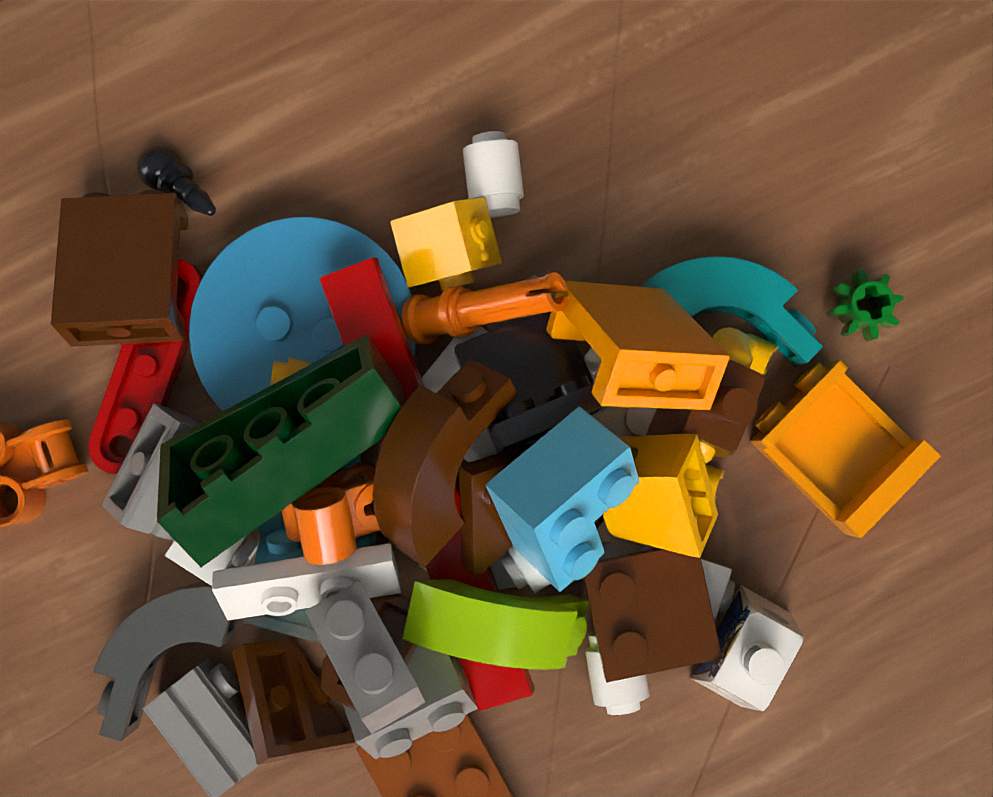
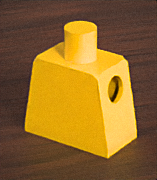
(672, 501)

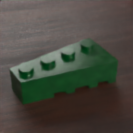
(273, 448)

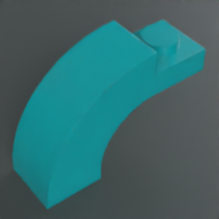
(745, 292)

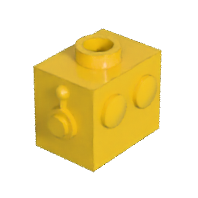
(446, 243)

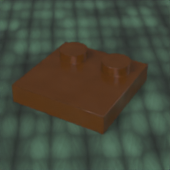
(651, 613)

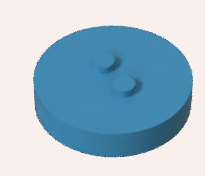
(268, 302)

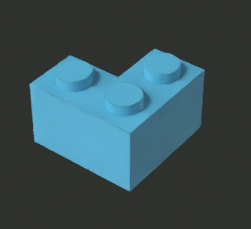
(558, 493)

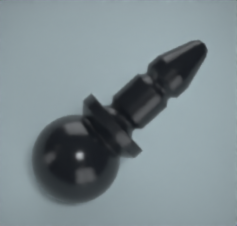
(163, 171)

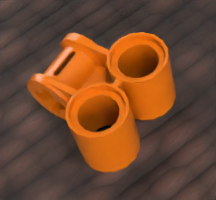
(35, 462)
(333, 515)

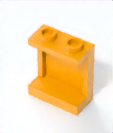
(646, 345)
(841, 449)

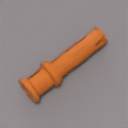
(462, 310)

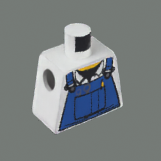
(756, 651)

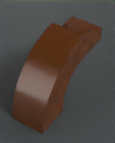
(424, 454)

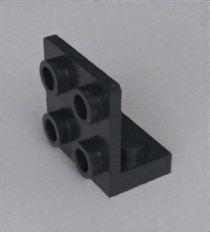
(544, 371)

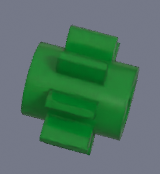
(874, 291)

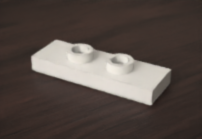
(295, 584)

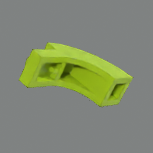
(495, 625)

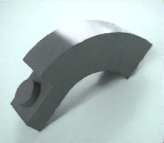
(141, 642)

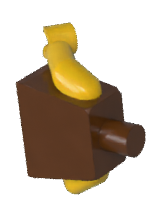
(734, 404)

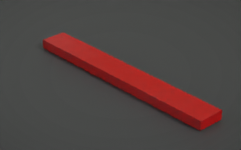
(365, 307)

